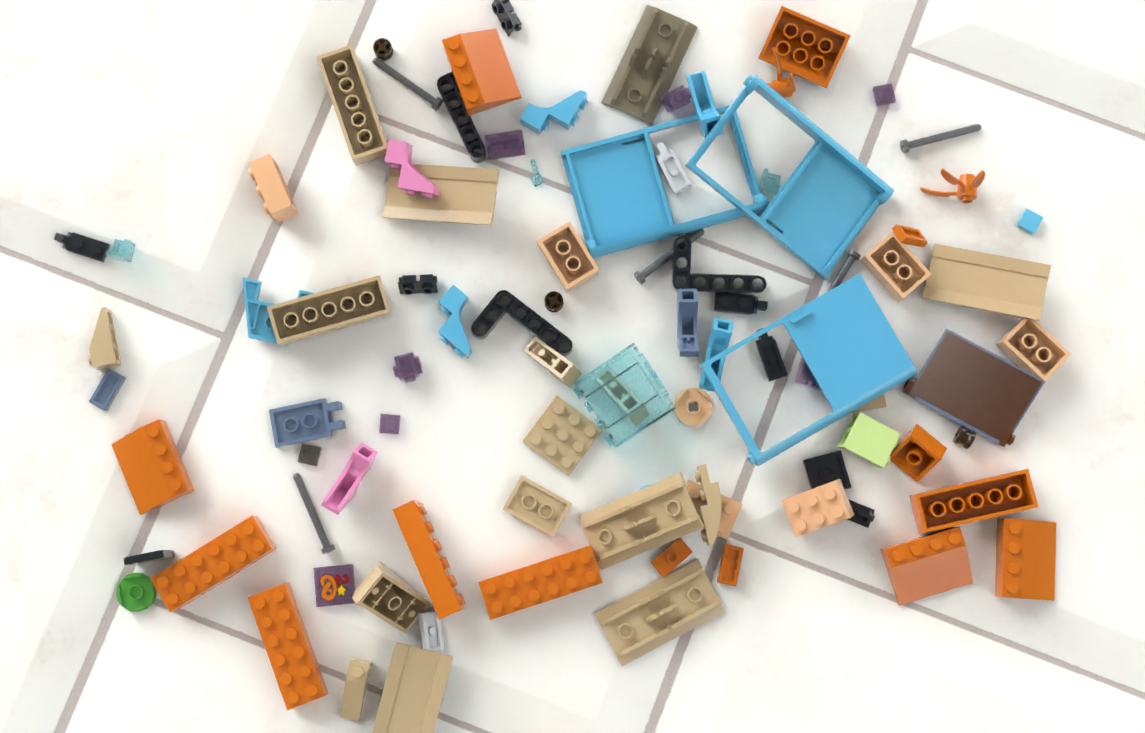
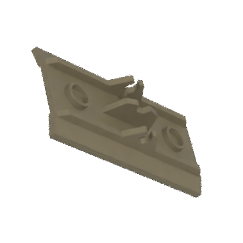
(649, 64)

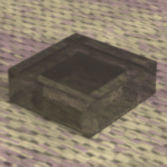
(309, 454)

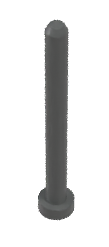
(436, 102)
(906, 146)
(852, 256)
(640, 276)
(327, 547)

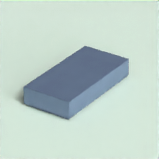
(107, 389)

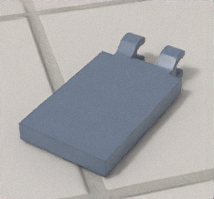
(304, 422)

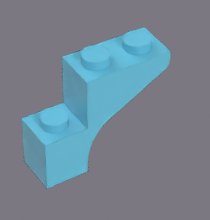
(703, 102)
(563, 113)
(452, 329)
(717, 342)

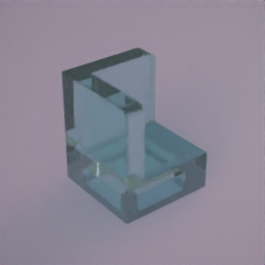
(769, 182)
(122, 250)

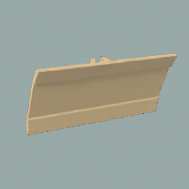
(464, 196)
(987, 282)
(641, 521)
(659, 612)
(412, 690)

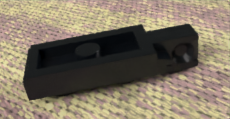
(83, 245)
(738, 303)
(770, 357)

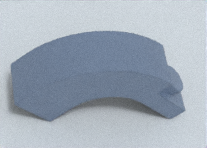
(687, 322)

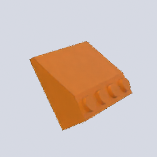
(804, 46)
(481, 70)
(152, 466)
(1025, 559)
(928, 565)

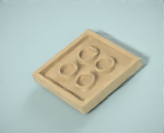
(562, 435)

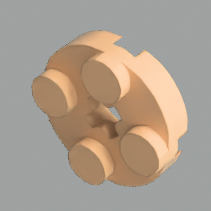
(703, 405)

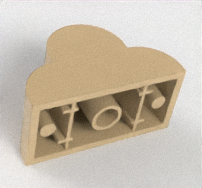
(390, 598)

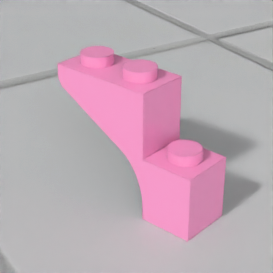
(410, 180)
(350, 479)

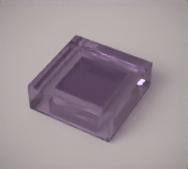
(884, 95)
(389, 424)

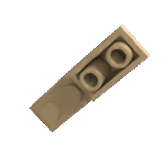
(711, 512)

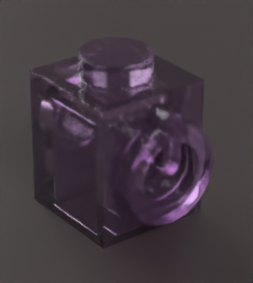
(676, 99)
(407, 367)

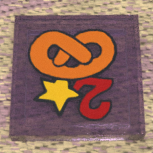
(334, 585)

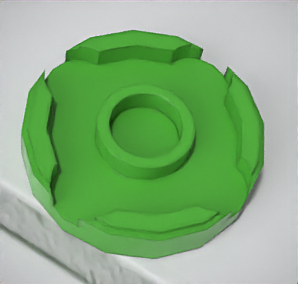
(136, 592)

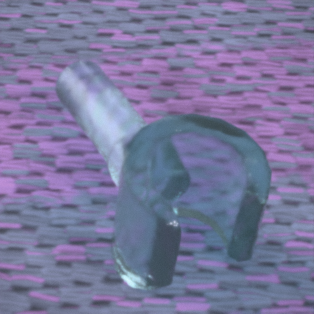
(537, 178)

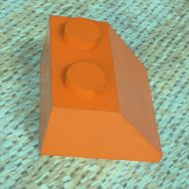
(917, 453)

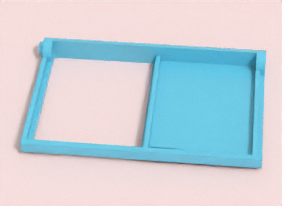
(623, 193)
(823, 198)
(845, 348)

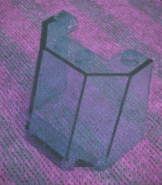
(624, 396)

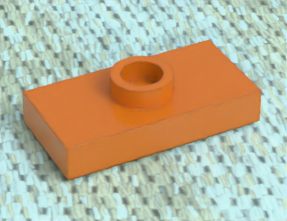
(909, 235)
(671, 557)
(730, 565)

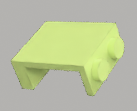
(869, 439)

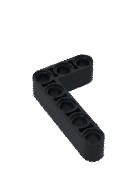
(457, 111)
(709, 278)
(523, 320)

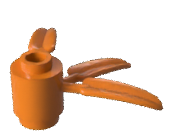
(786, 86)
(966, 186)

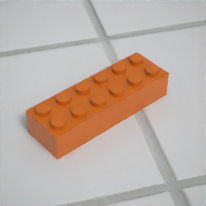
(973, 501)
(428, 558)
(213, 563)
(540, 582)
(288, 646)

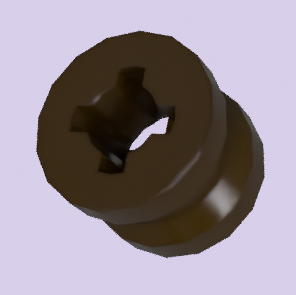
(381, 45)
(555, 298)
(964, 437)

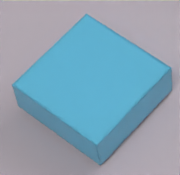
(1029, 221)

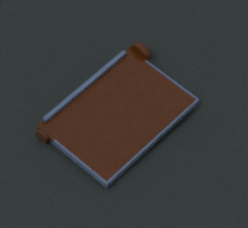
(974, 388)

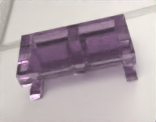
(505, 145)

